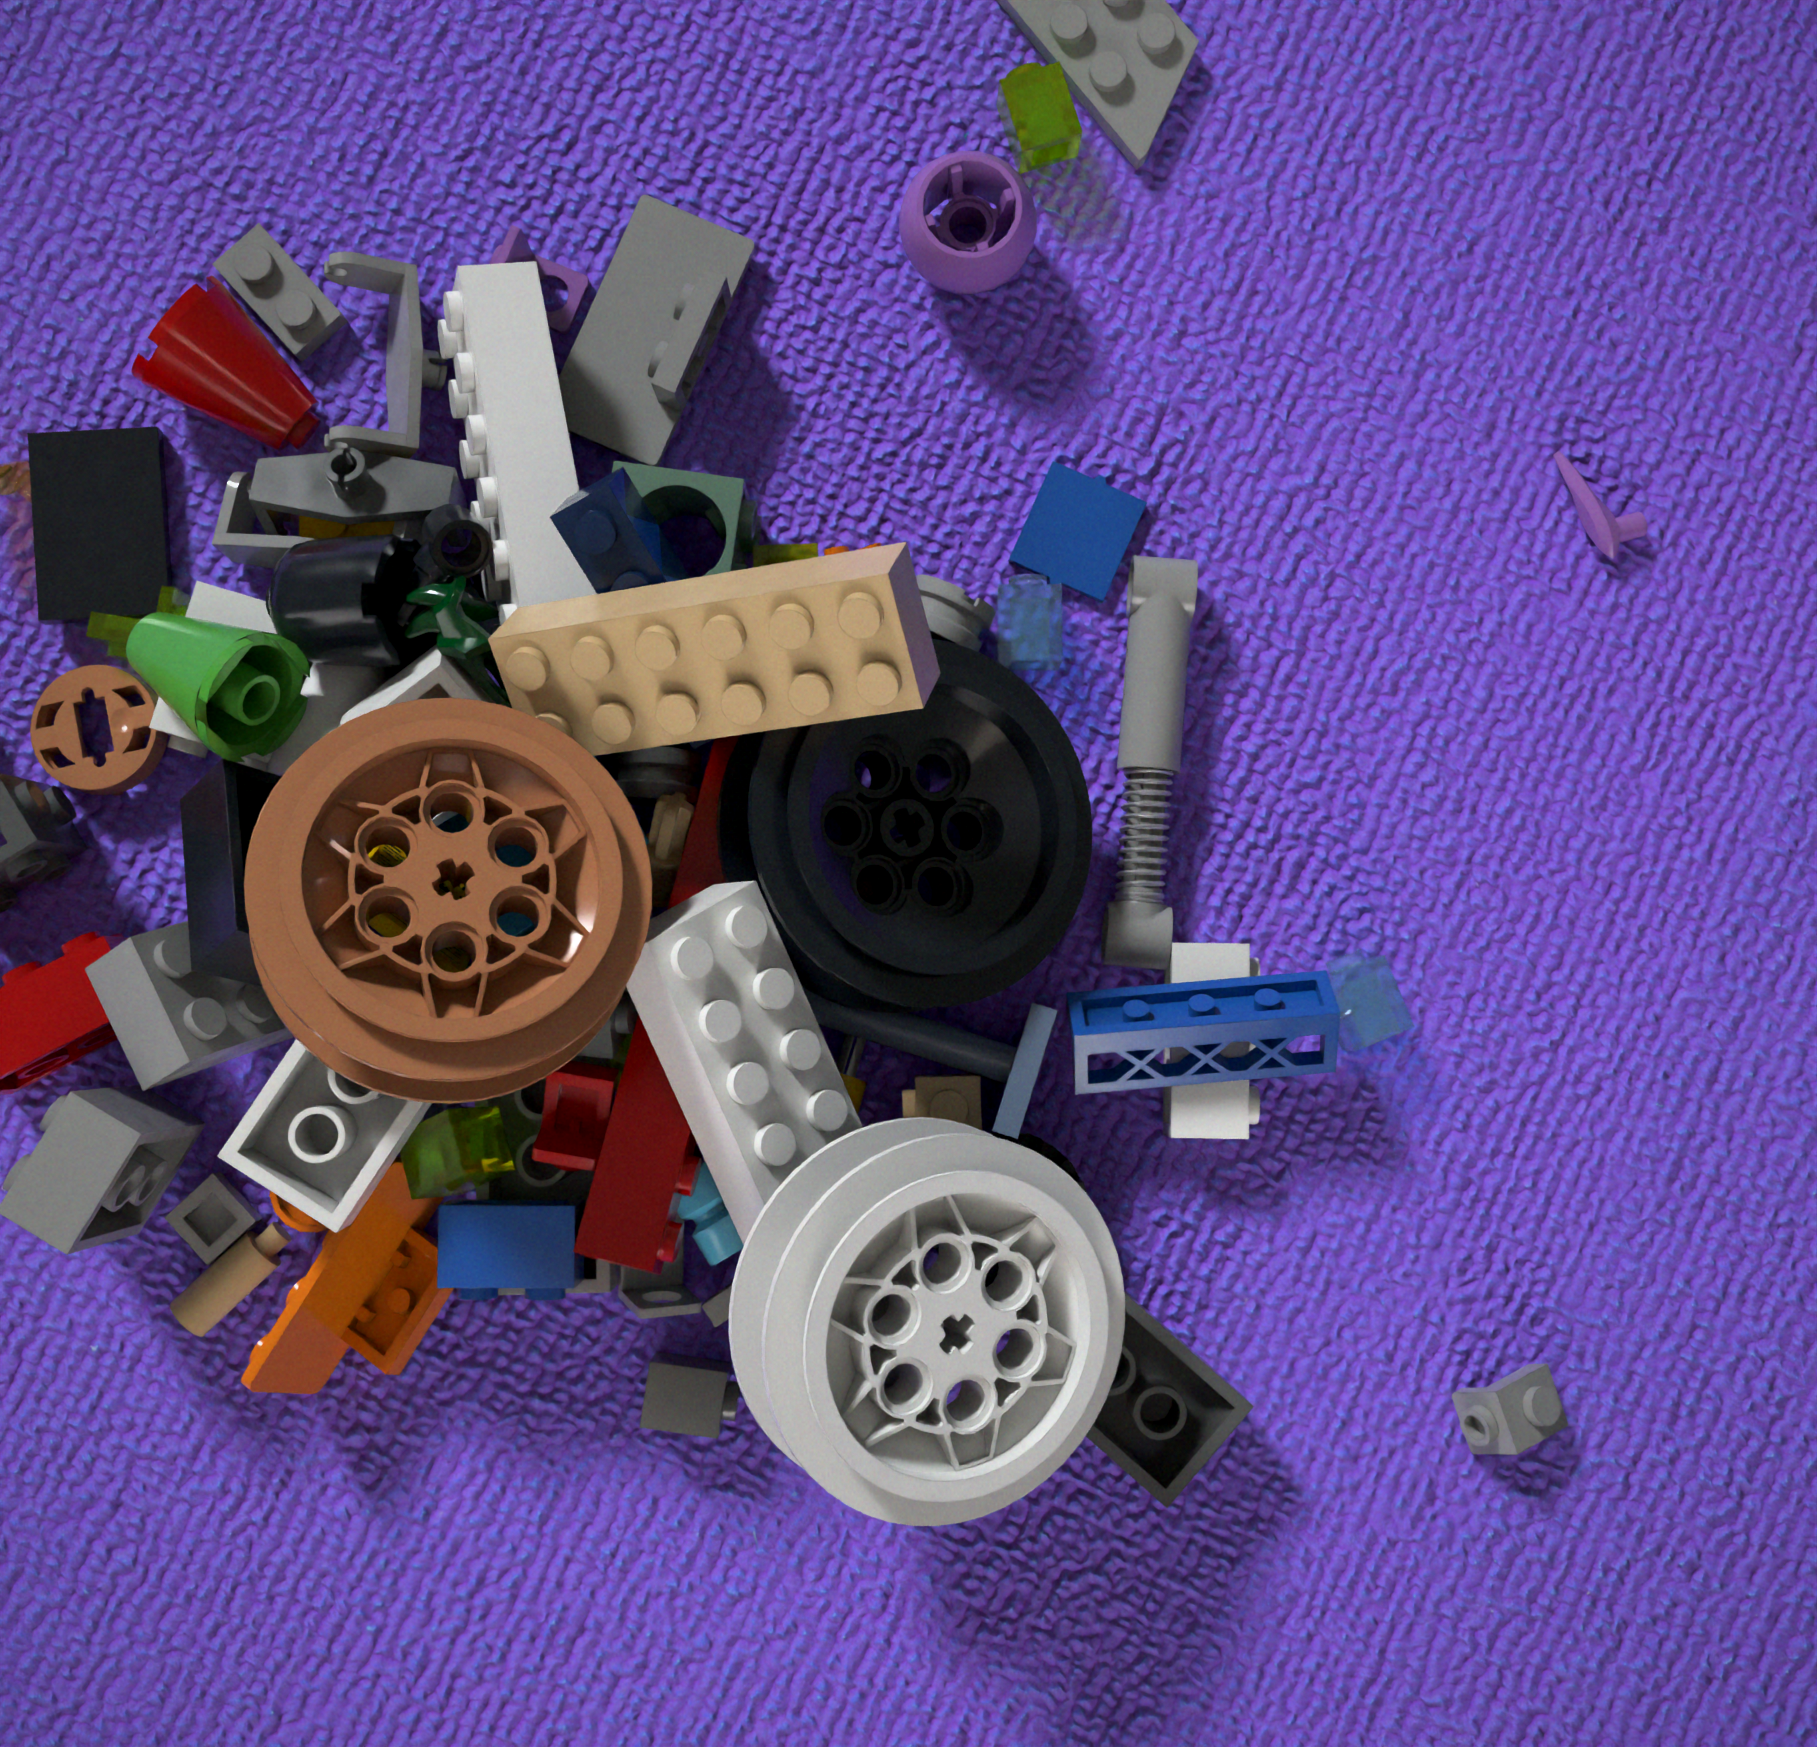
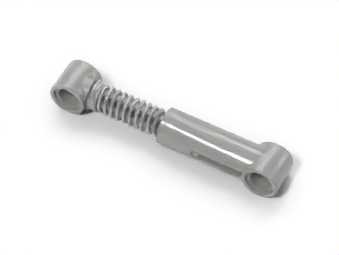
(1159, 610)

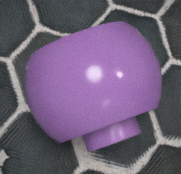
(960, 179)

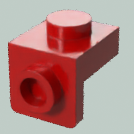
(575, 1115)

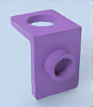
(518, 250)

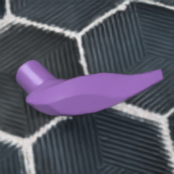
(1595, 517)

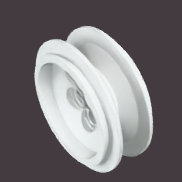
(858, 1230)

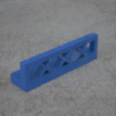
(1204, 1021)

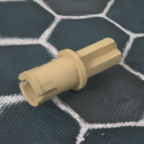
(667, 842)

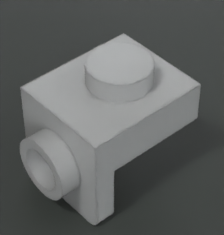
(1510, 1412)

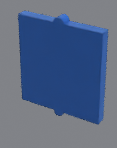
(1077, 531)

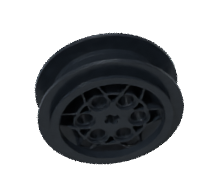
(997, 900)

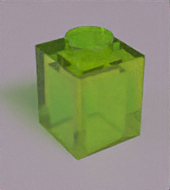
(1038, 116)
(456, 1152)

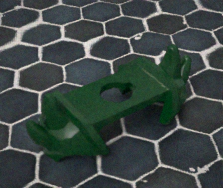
(455, 619)

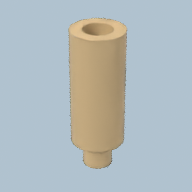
(229, 1279)

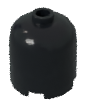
(334, 600)

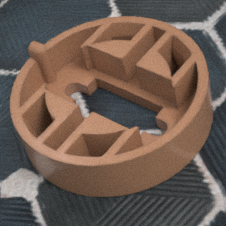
(128, 726)

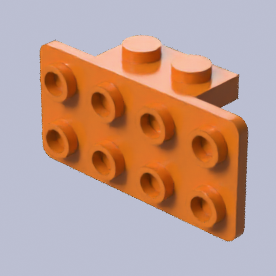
(363, 1291)

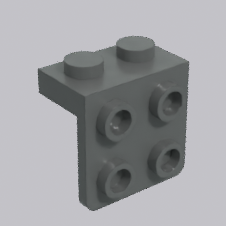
(37, 833)

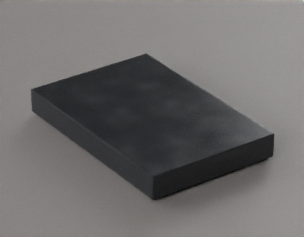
(99, 522)

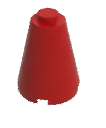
(227, 369)

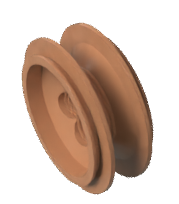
(382, 1003)

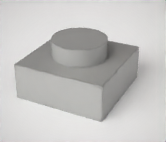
(213, 1217)

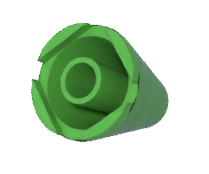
(223, 681)

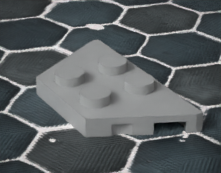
(1115, 58)

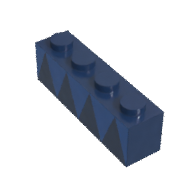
(617, 538)

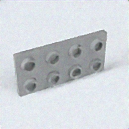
(651, 329)

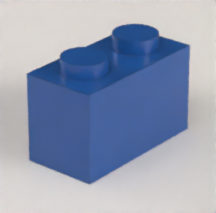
(509, 1246)

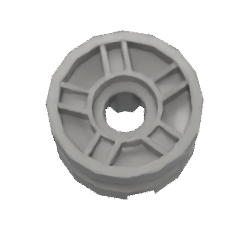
(952, 613)

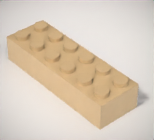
(724, 652)

